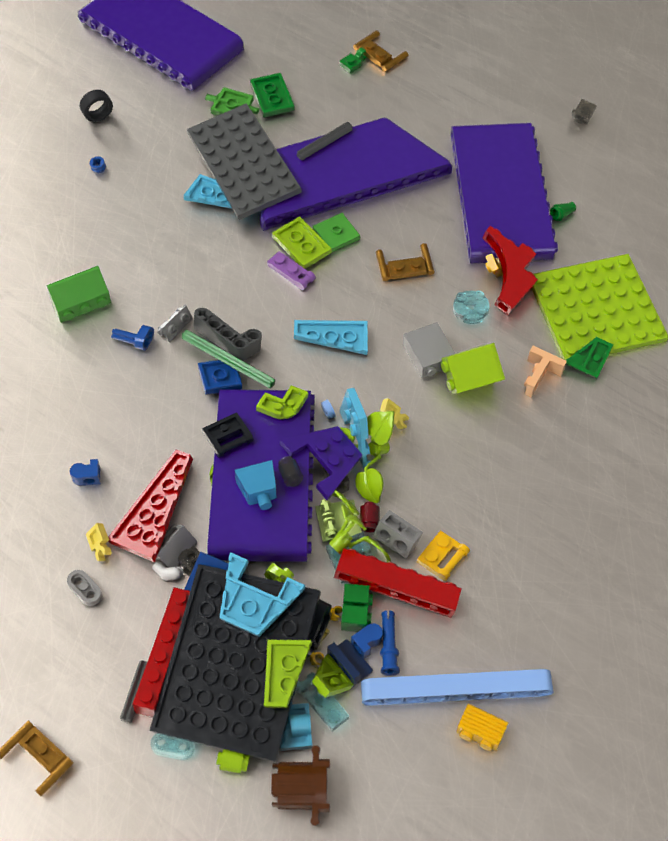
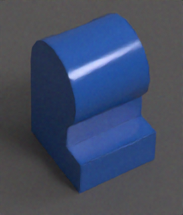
(86, 474)
(366, 638)

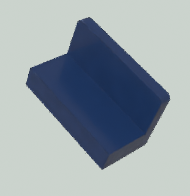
(349, 661)

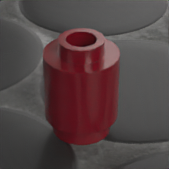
(370, 516)

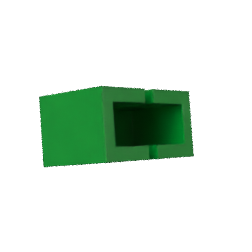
(355, 607)

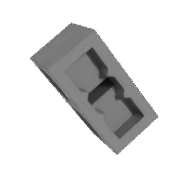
(397, 534)

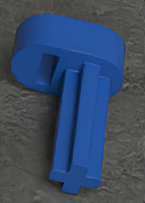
(140, 340)

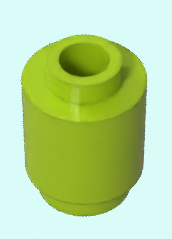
(232, 761)

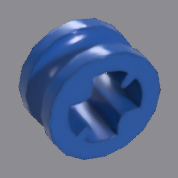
(97, 160)

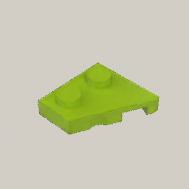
(330, 678)

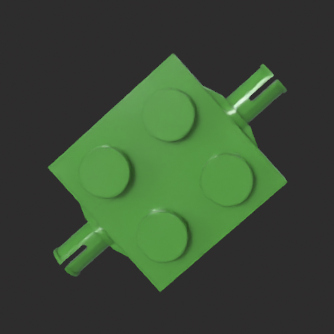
(230, 99)

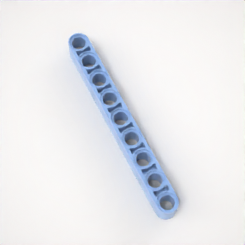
(456, 687)

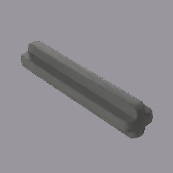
(128, 710)

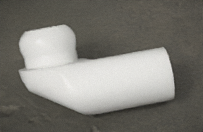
(168, 574)

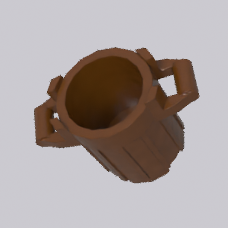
(302, 785)

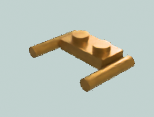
(377, 54)
(406, 267)
(42, 751)

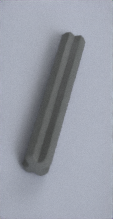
(324, 141)

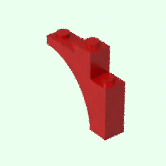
(513, 261)

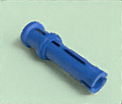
(389, 651)

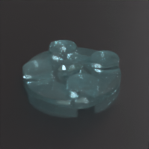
(474, 298)

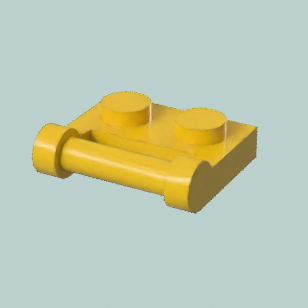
(436, 553)

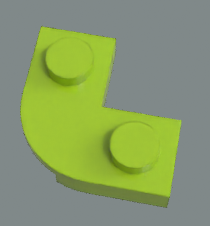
(285, 407)

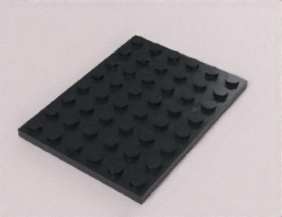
(219, 671)

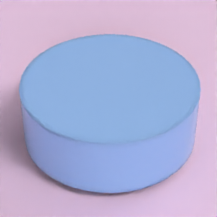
(328, 409)

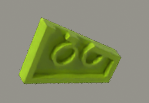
(283, 670)

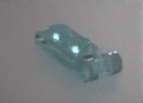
(327, 708)

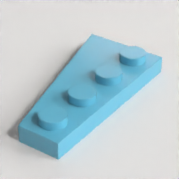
(336, 334)

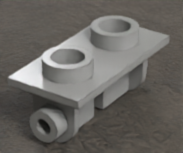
(177, 322)

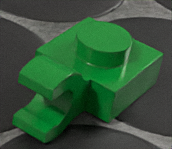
(353, 62)

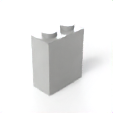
(426, 349)

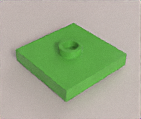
(337, 232)

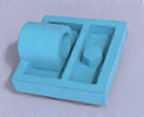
(298, 729)

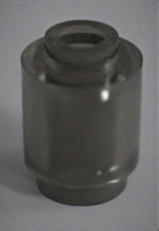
(290, 471)

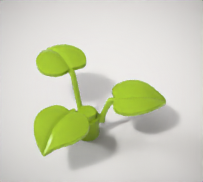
(380, 428)
(342, 538)

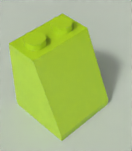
(472, 368)

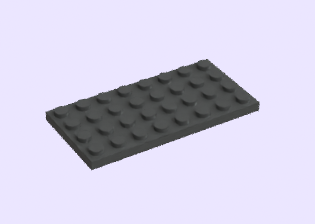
(243, 161)

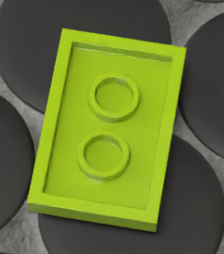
(301, 242)

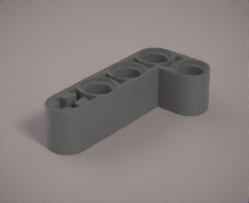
(225, 337)

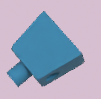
(257, 484)

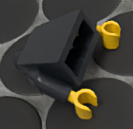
(323, 615)

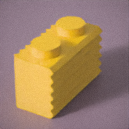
(481, 727)

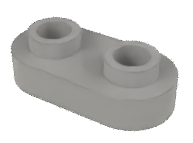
(84, 589)

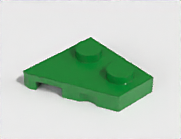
(591, 357)

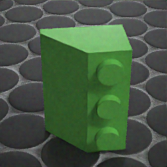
(79, 294)

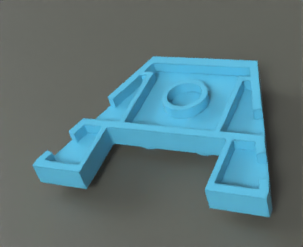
(353, 413)
(251, 607)

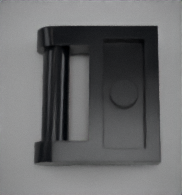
(225, 429)

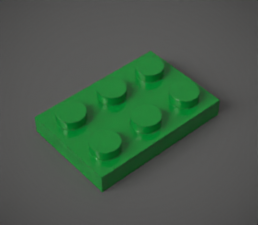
(272, 95)

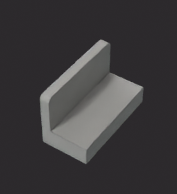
(174, 542)

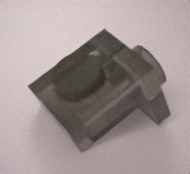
(583, 111)

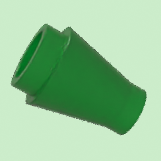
(560, 211)

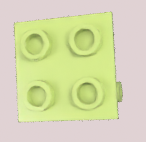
(331, 519)

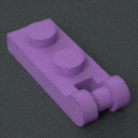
(291, 270)

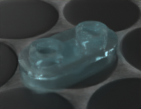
(171, 747)

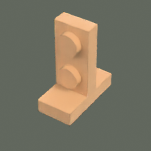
(543, 362)

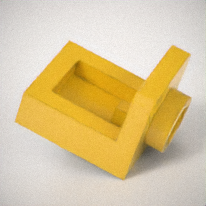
(493, 265)

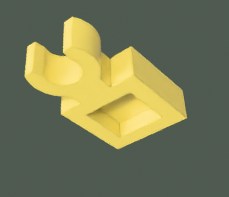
(388, 405)
(97, 540)

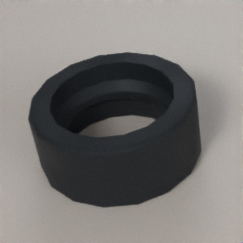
(100, 113)

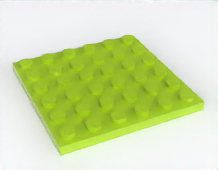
(598, 301)

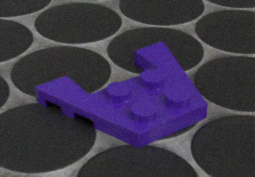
(332, 451)

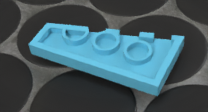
(206, 191)

